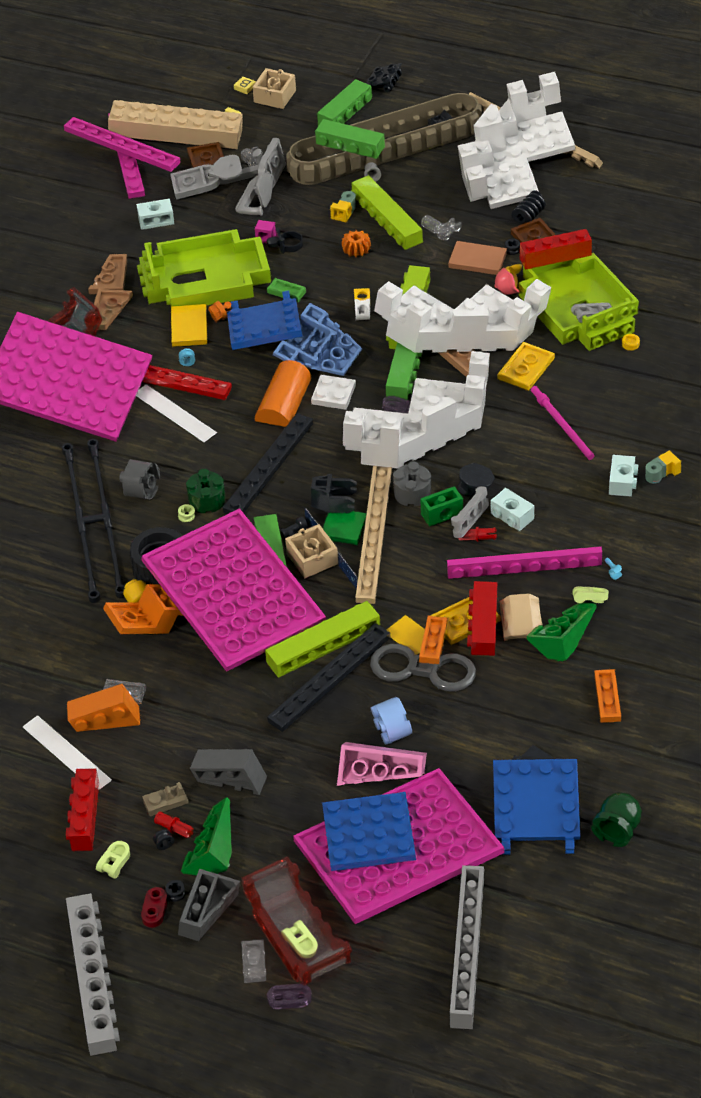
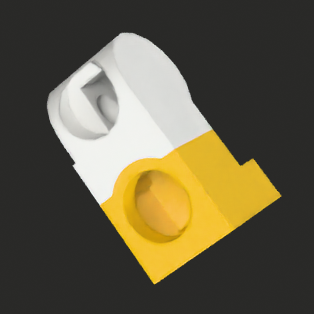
(362, 305)

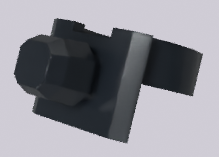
(279, 241)

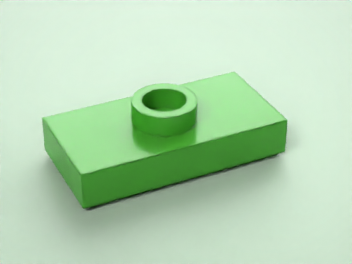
(278, 286)

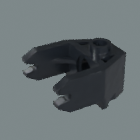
(325, 486)

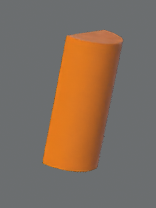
(284, 394)

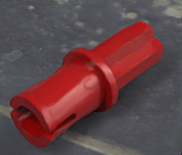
(479, 534)
(173, 824)

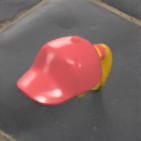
(506, 279)

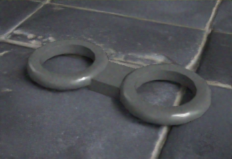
(422, 669)

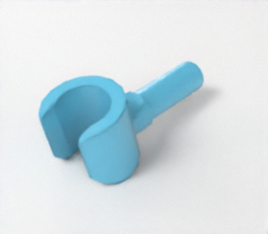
(615, 569)

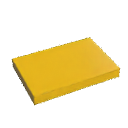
(189, 325)
(526, 366)
(457, 620)

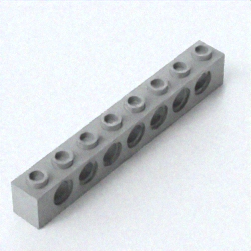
(467, 947)
(98, 1039)

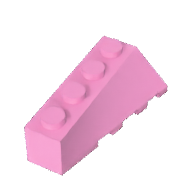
(374, 763)

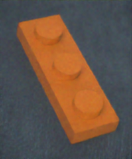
(433, 640)
(607, 696)

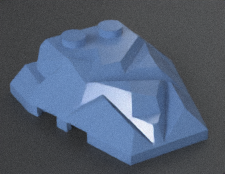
(321, 344)

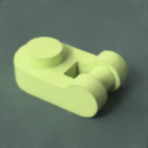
(595, 594)
(118, 853)
(305, 945)

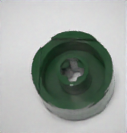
(206, 491)

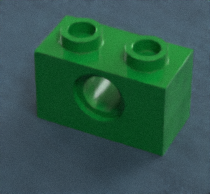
(441, 506)

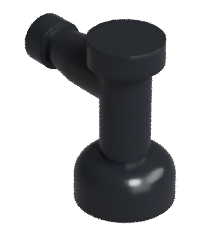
(300, 523)

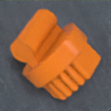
(219, 311)

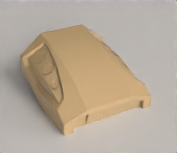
(519, 615)

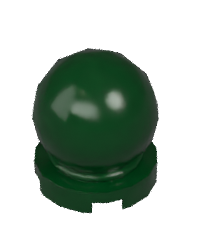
(617, 819)

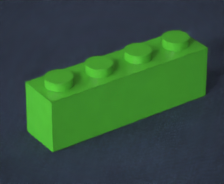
(346, 103)
(350, 138)
(402, 372)
(269, 530)

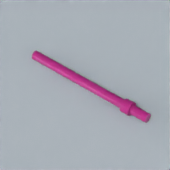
(544, 401)

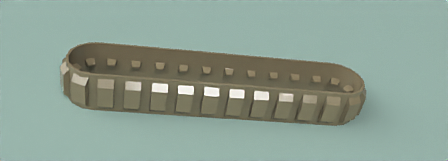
(395, 147)

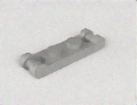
(470, 513)

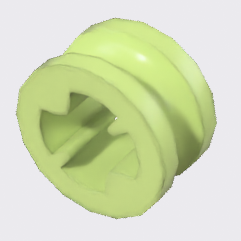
(186, 517)

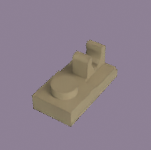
(165, 799)

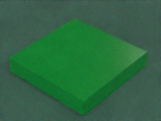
(345, 526)

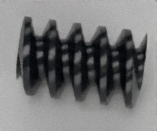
(529, 207)

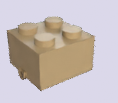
(274, 88)
(311, 551)

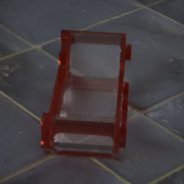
(280, 903)

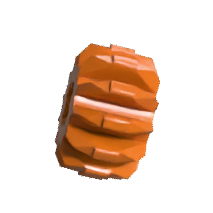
(356, 243)

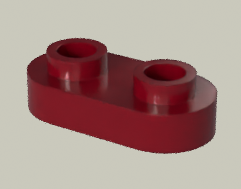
(154, 905)

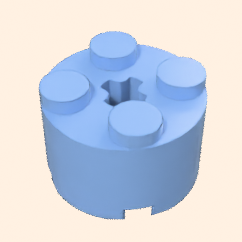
(391, 720)

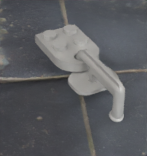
(269, 170)
(208, 177)

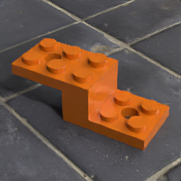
(151, 615)

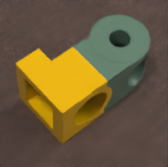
(344, 208)
(662, 466)

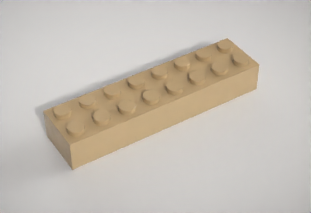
(175, 124)

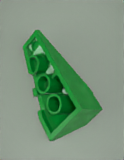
(563, 633)
(213, 844)

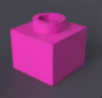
(265, 230)

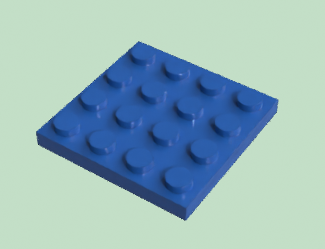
(368, 831)

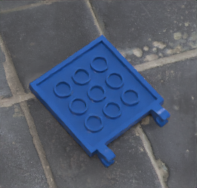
(264, 323)
(536, 801)

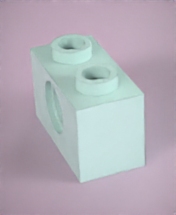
(155, 214)
(622, 475)
(512, 509)

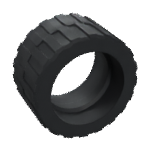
(145, 543)

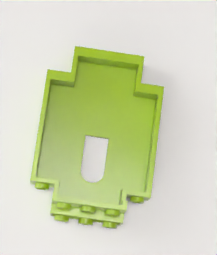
(228, 263)
(580, 282)

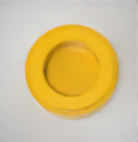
(630, 342)

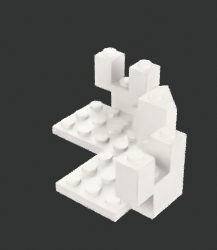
(510, 138)
(482, 322)
(435, 416)

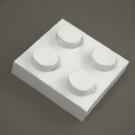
(333, 392)

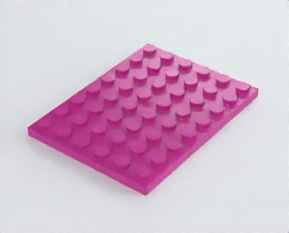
(69, 376)
(233, 589)
(444, 838)

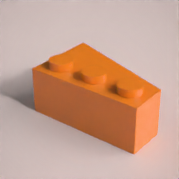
(104, 710)

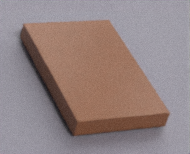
(477, 257)

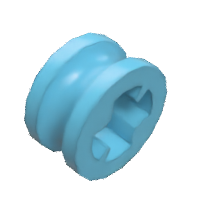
(186, 353)

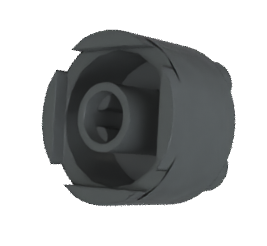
(140, 479)
(411, 484)

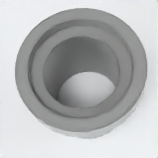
(376, 174)

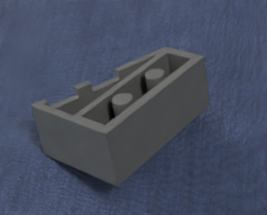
(229, 767)
(206, 903)

